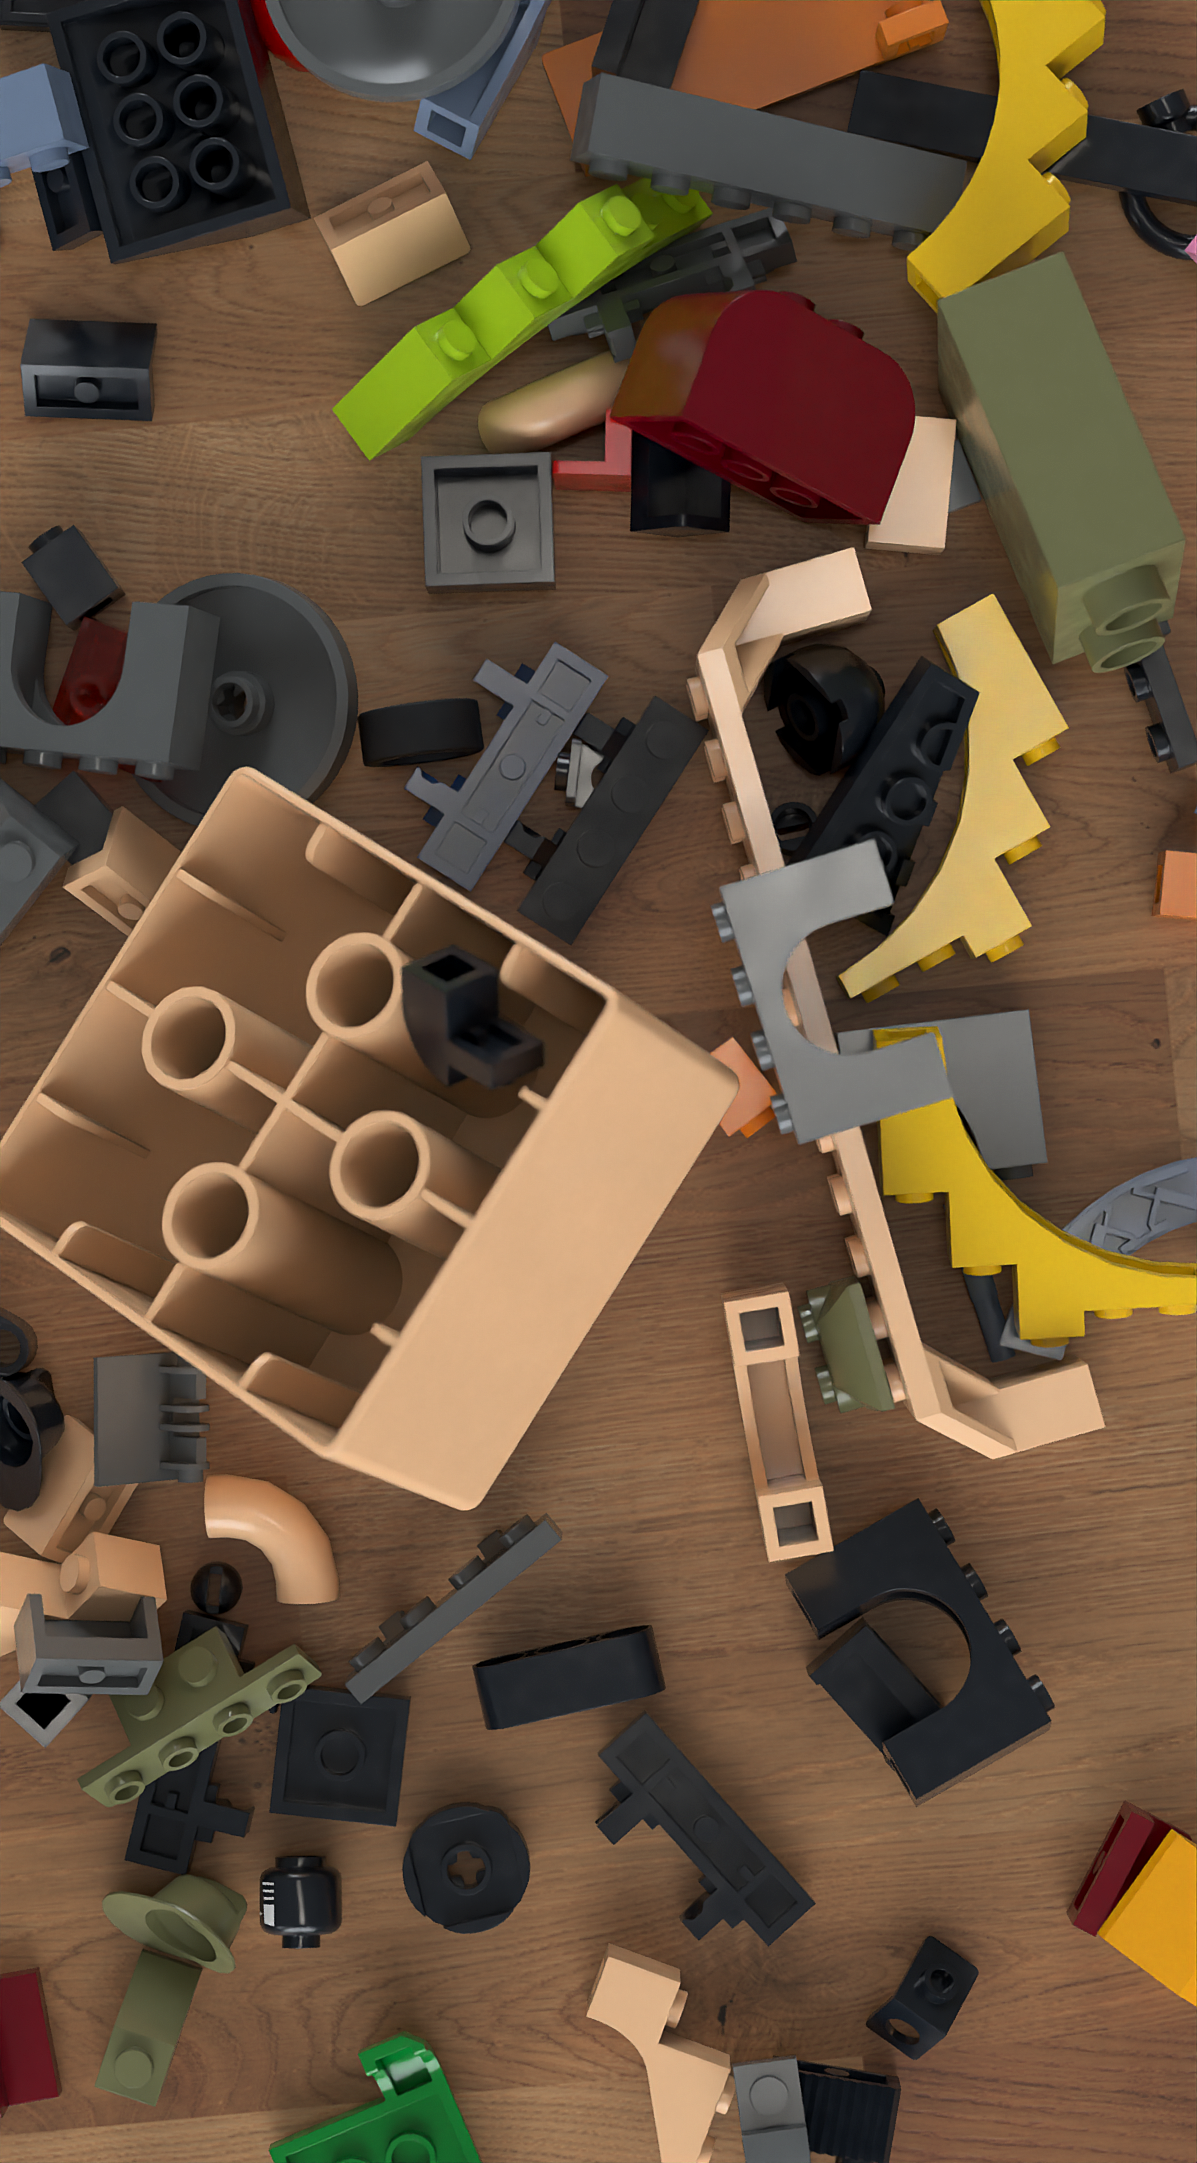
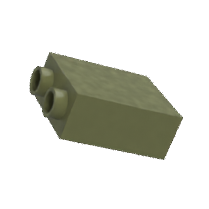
(1060, 464)

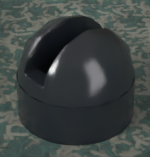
(792, 818)
(229, 1590)

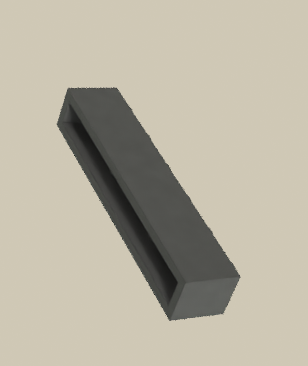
(763, 161)

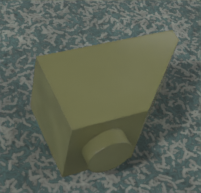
(148, 2028)

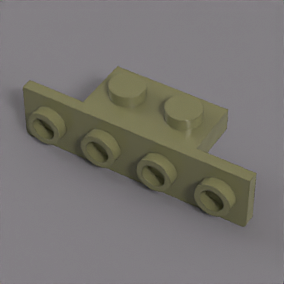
(190, 1707)

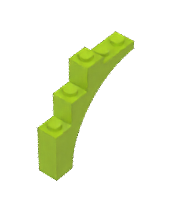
(511, 306)

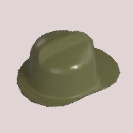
(185, 1919)

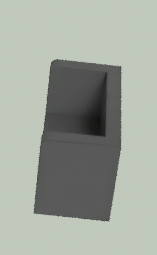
(88, 1654)

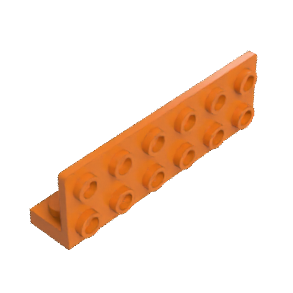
(769, 49)

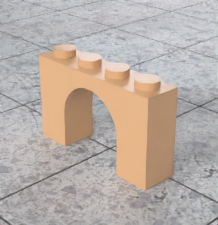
(776, 1422)

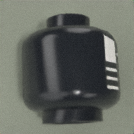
(300, 1900)

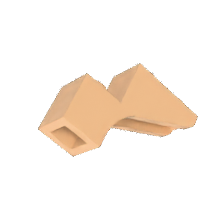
(92, 1584)
(683, 2076)

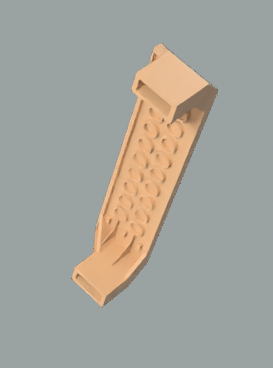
(979, 1412)

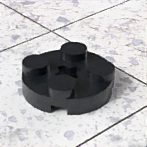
(498, 1886)

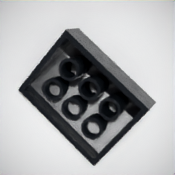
(178, 123)

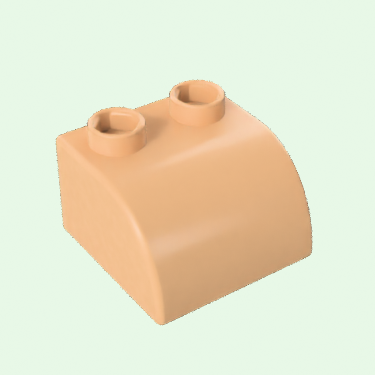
(294, 1192)

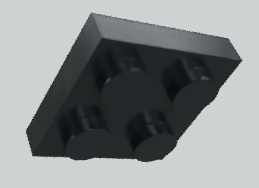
(341, 1756)

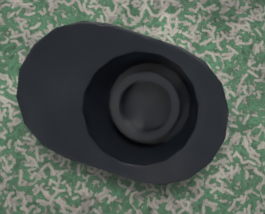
(28, 1430)

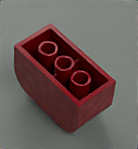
(772, 401)

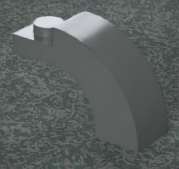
(771, 2111)

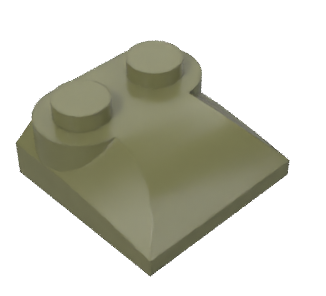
(853, 1361)

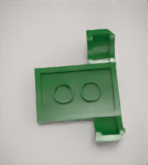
(409, 2124)

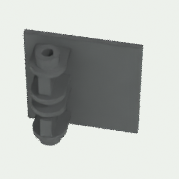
(148, 1419)

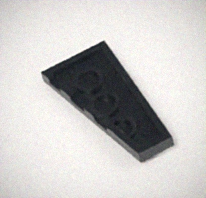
(895, 778)

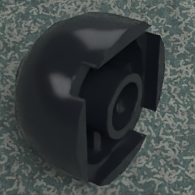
(826, 703)

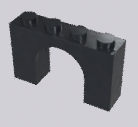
(911, 1560)

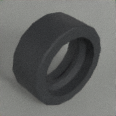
(420, 732)

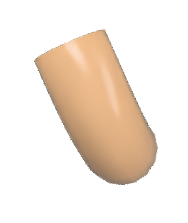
(552, 406)
(281, 1529)

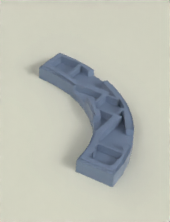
(1126, 1222)

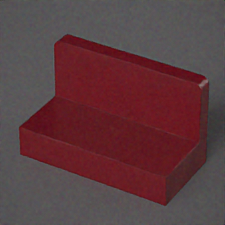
(1117, 1864)
(26, 2042)

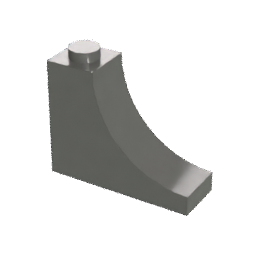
(991, 1082)

